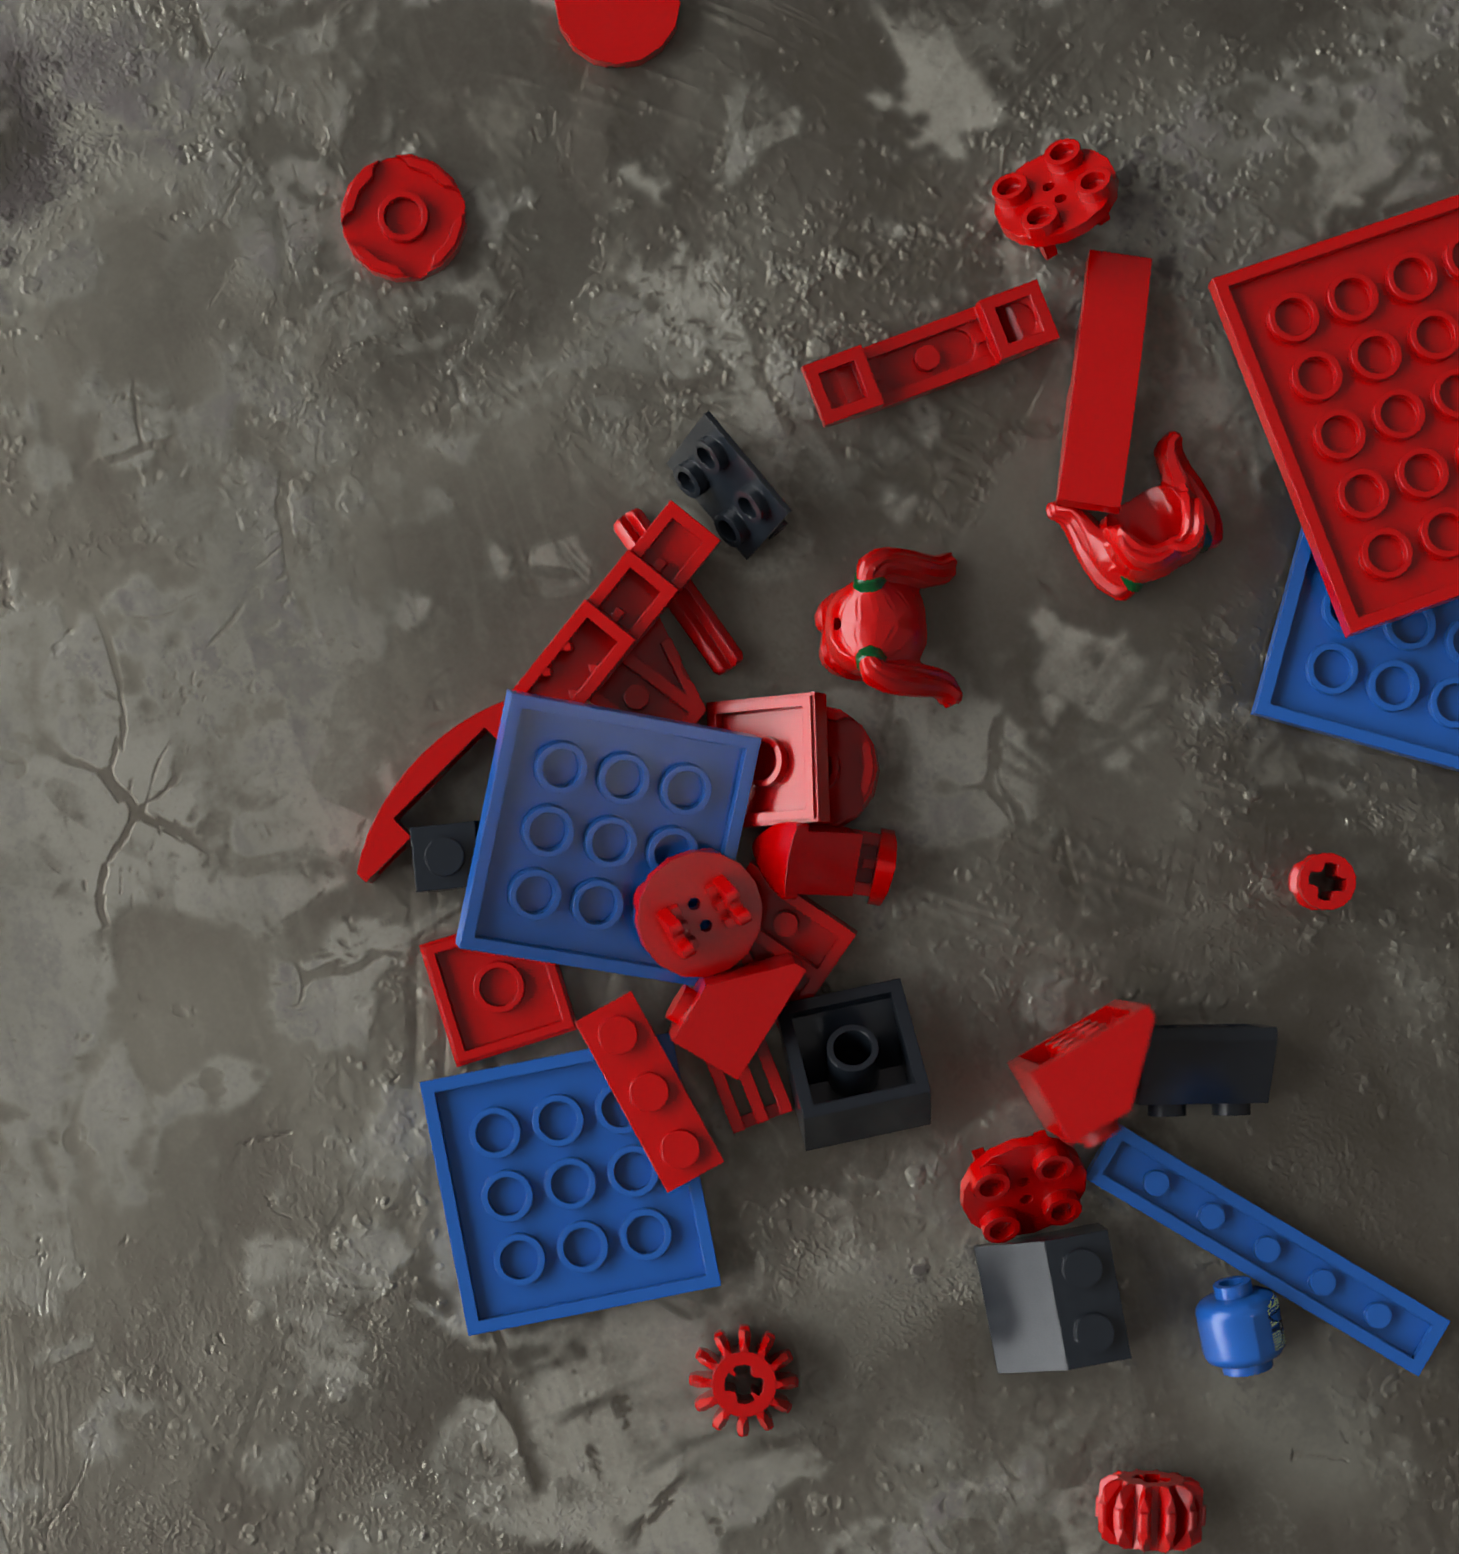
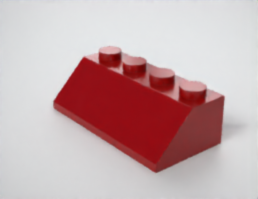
(1087, 1072)

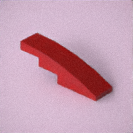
(1103, 382)
(621, 608)

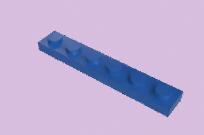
(1267, 1249)

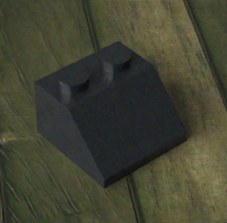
(854, 1064)
(1207, 1066)
(1053, 1301)

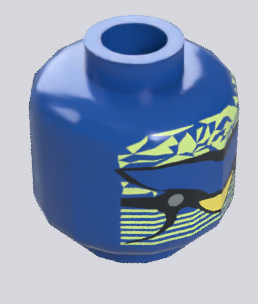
(1240, 1327)

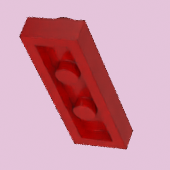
(649, 1091)

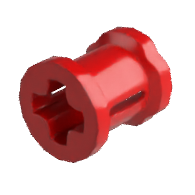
(1336, 868)

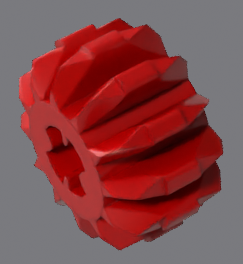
(726, 1394)
(1150, 1510)

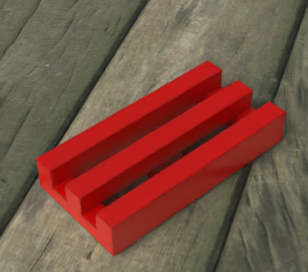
(759, 1112)

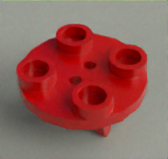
(1056, 196)
(673, 930)
(1023, 1186)

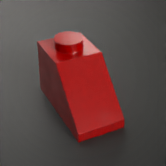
(733, 1011)

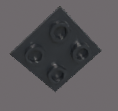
(728, 487)

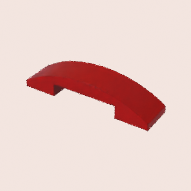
(931, 355)
(387, 835)

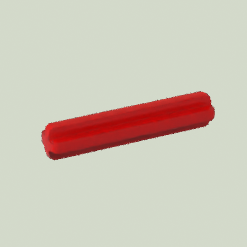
(689, 606)

